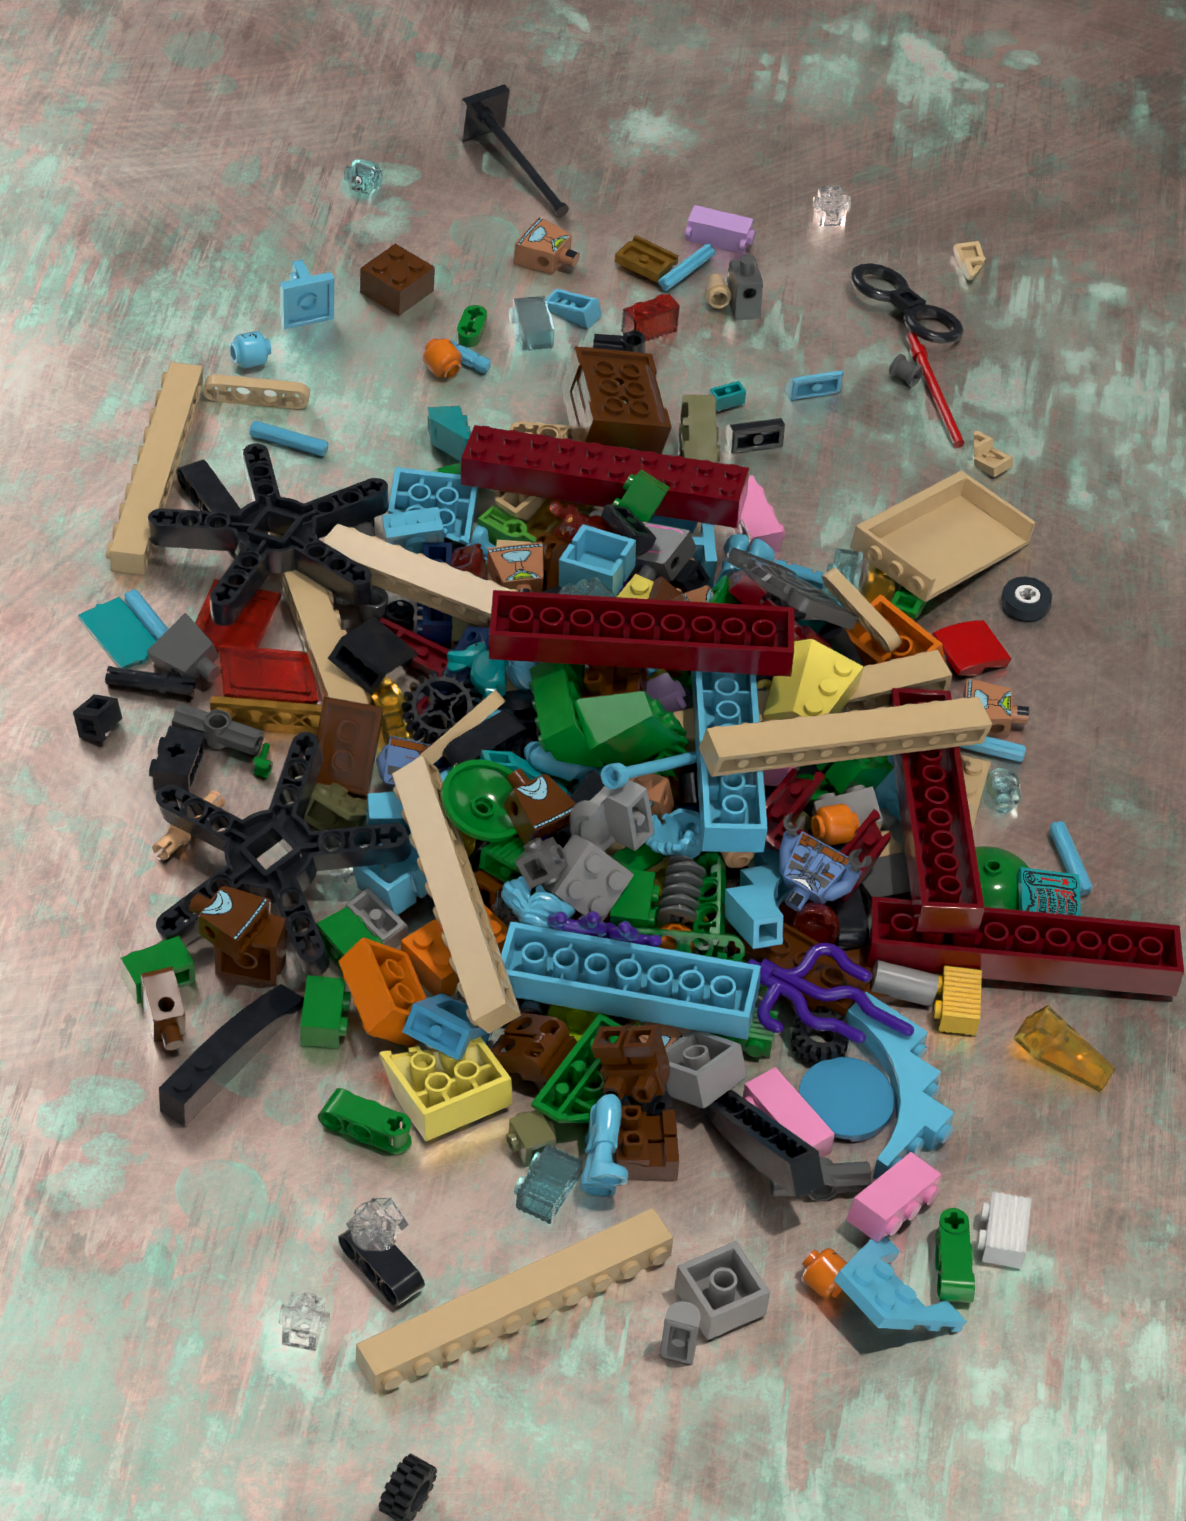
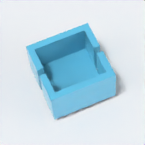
(598, 555)
(396, 884)

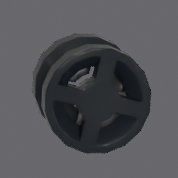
(401, 613)

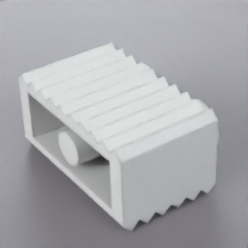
(1006, 1229)

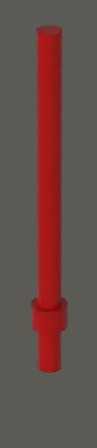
(920, 356)

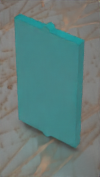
(118, 632)

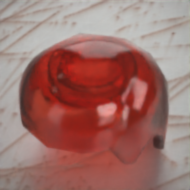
(818, 922)

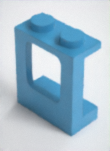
(443, 1025)

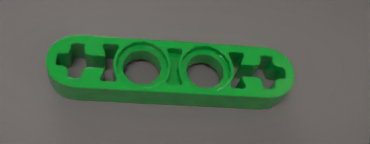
(712, 904)
(685, 938)

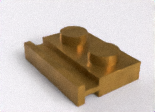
(646, 258)

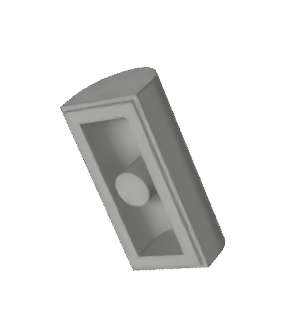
(379, 918)
(904, 983)
(680, 1332)

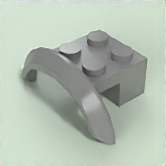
(614, 816)

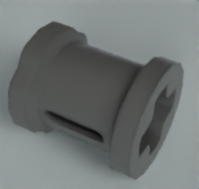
(906, 370)

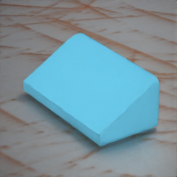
(814, 385)

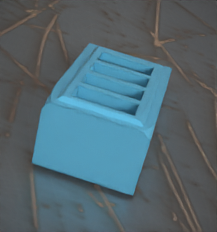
(574, 307)

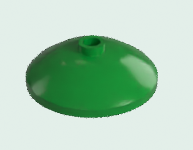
(477, 787)
(999, 877)

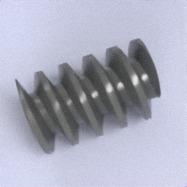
(681, 890)

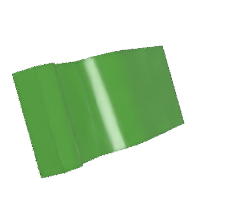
(504, 526)

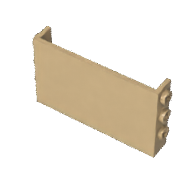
(942, 535)

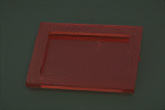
(248, 628)
(267, 674)

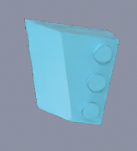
(429, 489)

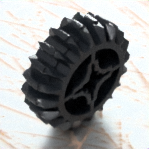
(430, 687)

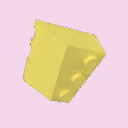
(818, 683)
(445, 1091)

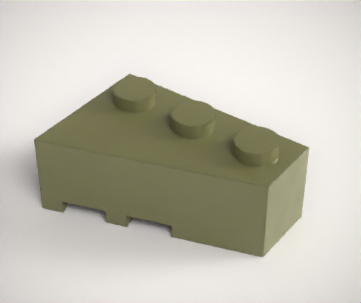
(698, 428)

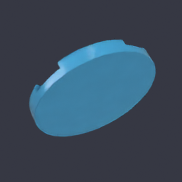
(849, 1097)

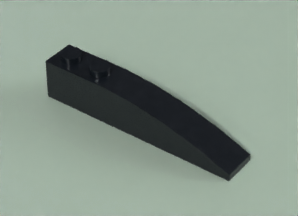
(226, 1054)
(767, 1144)

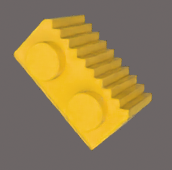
(959, 1000)

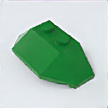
(577, 1080)

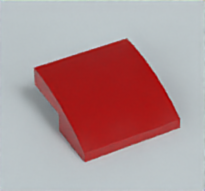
(971, 647)

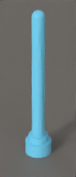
(617, 775)

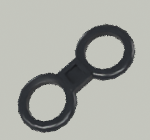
(908, 302)

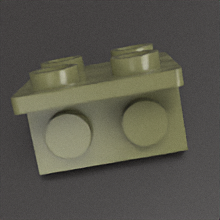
(334, 808)

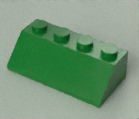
(554, 691)

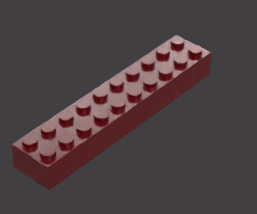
(597, 473)
(641, 633)
(937, 832)
(1035, 948)

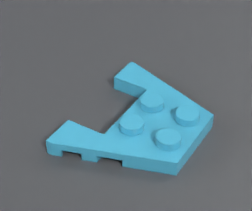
(885, 1297)

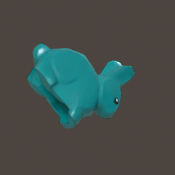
(485, 673)

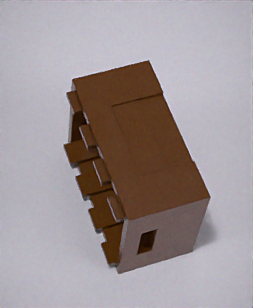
(594, 395)

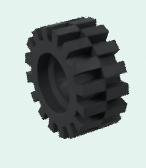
(814, 1050)
(407, 1488)

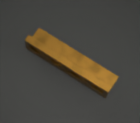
(270, 715)

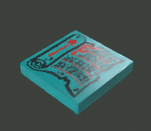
(1048, 891)

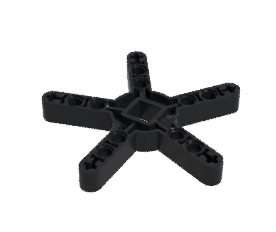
(265, 554)
(257, 833)

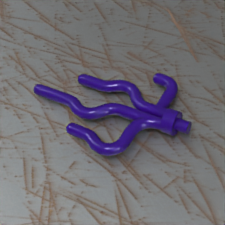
(590, 925)
(791, 984)

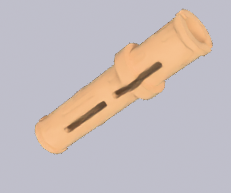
(176, 836)

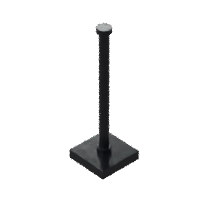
(487, 113)

